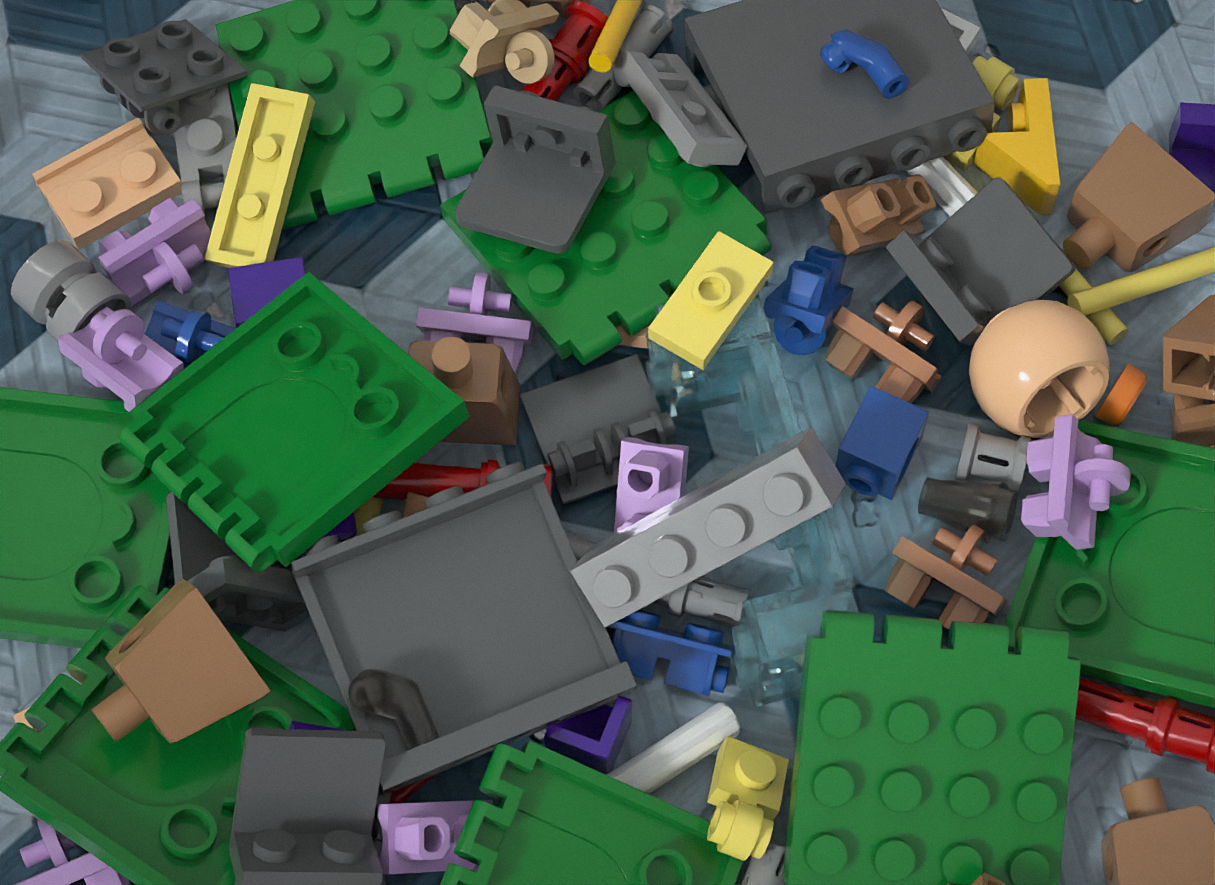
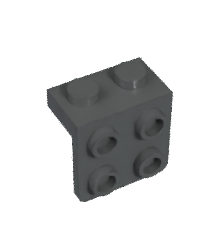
(539, 170)

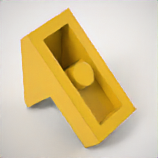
(1027, 151)

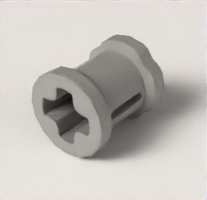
(974, 464)

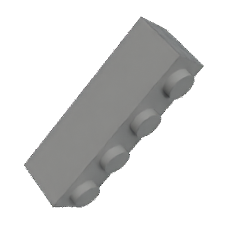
(709, 527)

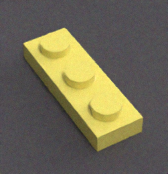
(260, 177)

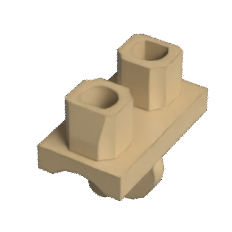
(506, 38)

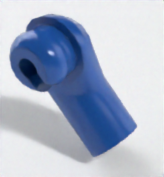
(870, 55)

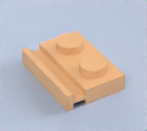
(107, 183)

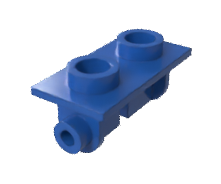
(691, 654)

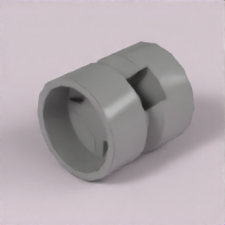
(63, 289)

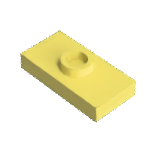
(710, 300)

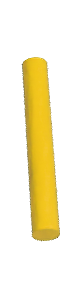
(613, 34)

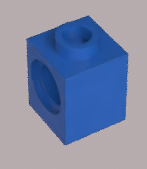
(880, 443)

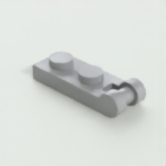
(681, 108)
(205, 144)

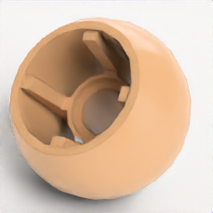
(1038, 366)

